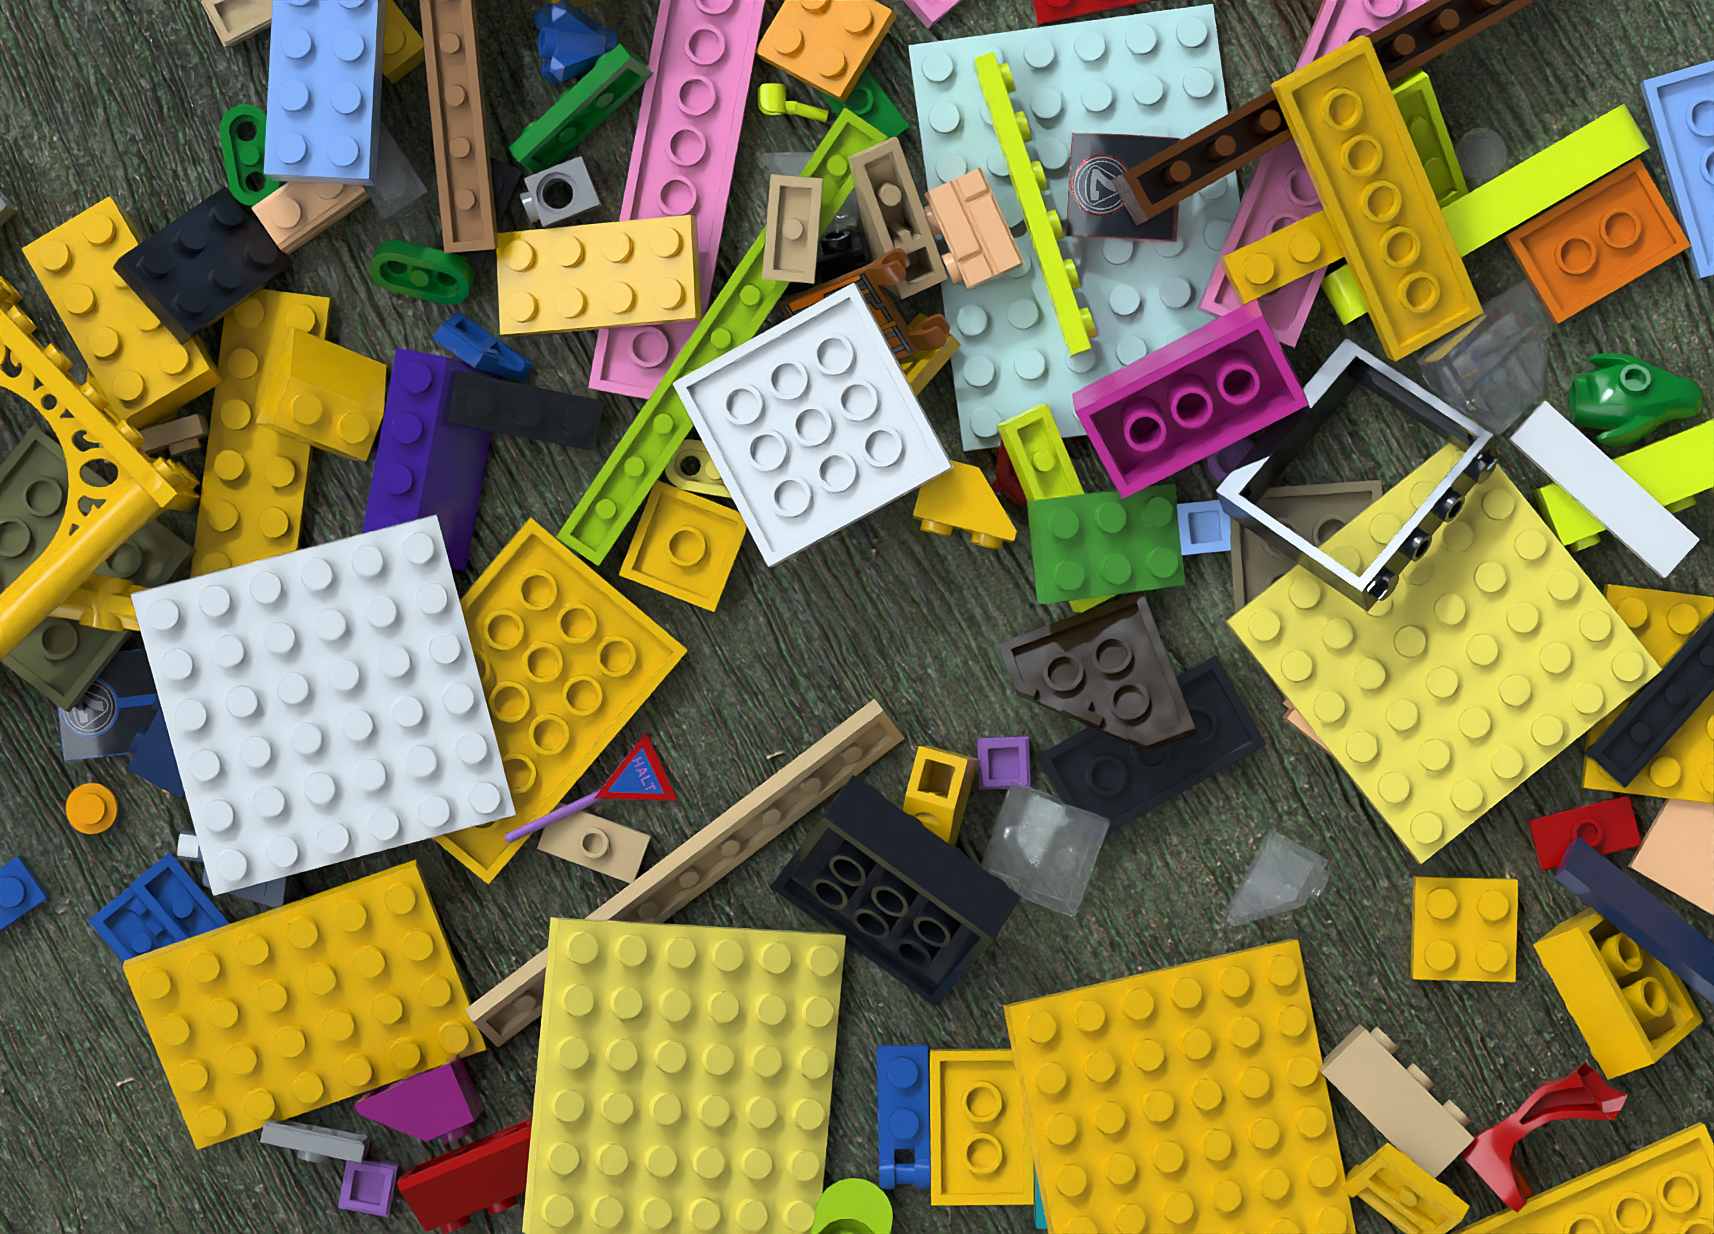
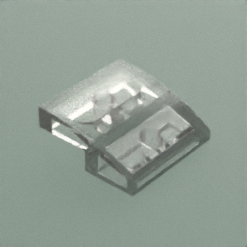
(1044, 848)

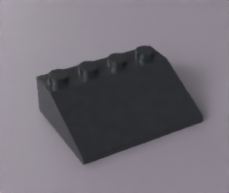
(896, 891)

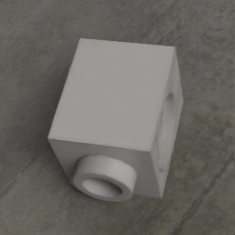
(584, 200)

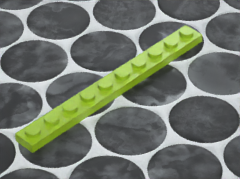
(727, 325)

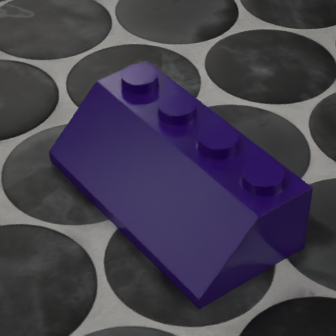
(424, 462)

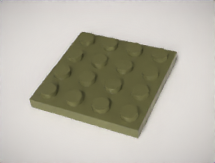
(59, 653)

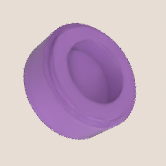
(1225, 460)

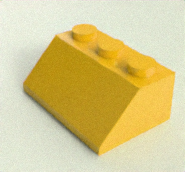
(1616, 993)

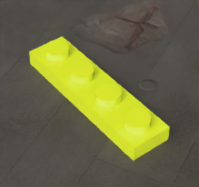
(1042, 465)

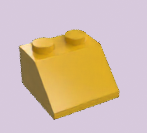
(325, 396)

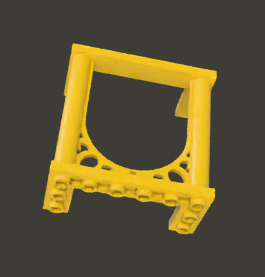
(135, 498)

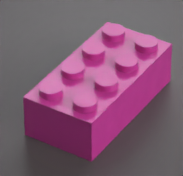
(1189, 399)

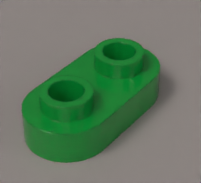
(245, 157)
(421, 272)

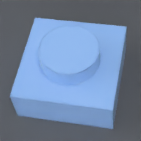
(1203, 527)

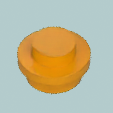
(91, 808)

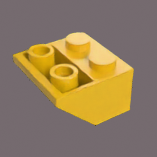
(965, 503)

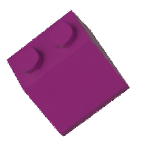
(427, 1103)

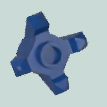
(570, 41)

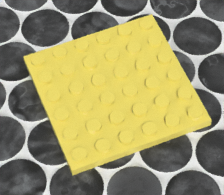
(1463, 673)
(682, 1079)

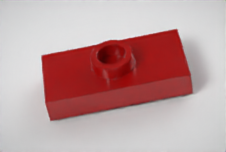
(1602, 824)

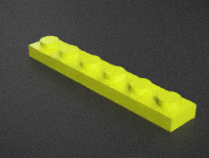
(1028, 182)

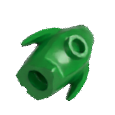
(1629, 398)

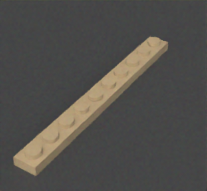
(708, 855)

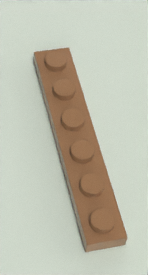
(459, 125)

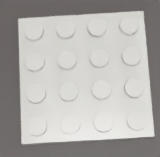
(813, 425)

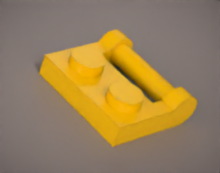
(1405, 1193)

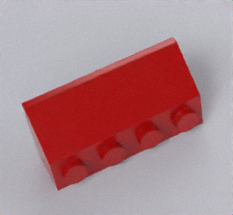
(469, 1179)

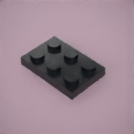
(202, 265)

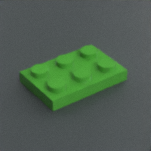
(1105, 543)

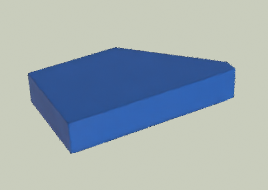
(481, 348)

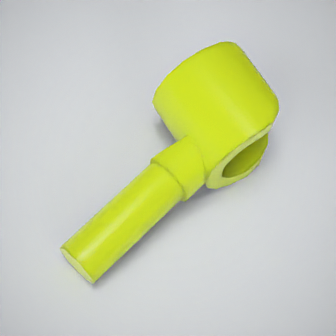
(773, 102)

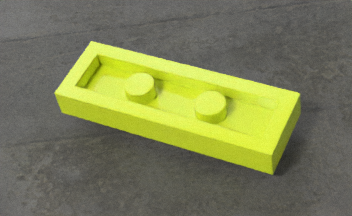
(1429, 135)

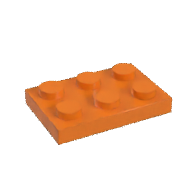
(1596, 241)

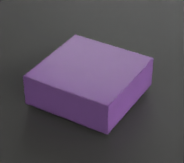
(1003, 761)
(369, 1187)

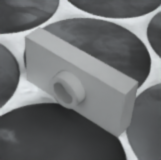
(316, 1142)

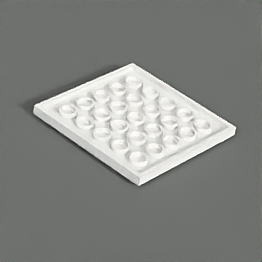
(323, 704)

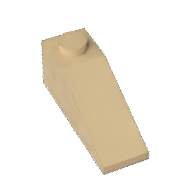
(894, 215)

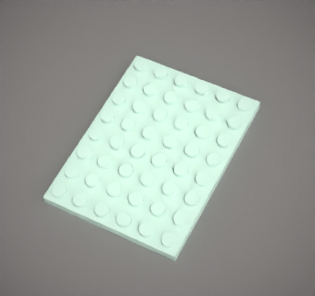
(1092, 76)

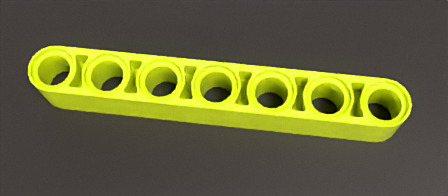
(1519, 194)

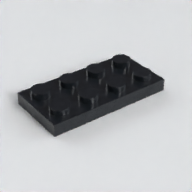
(1126, 781)

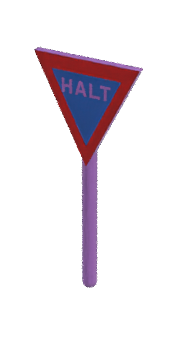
(636, 778)

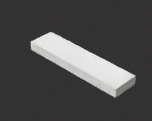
(1603, 489)

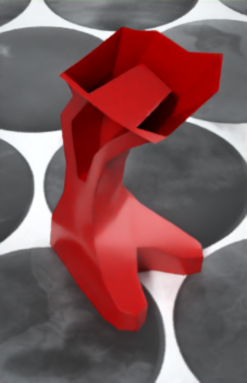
(1492, 1151)

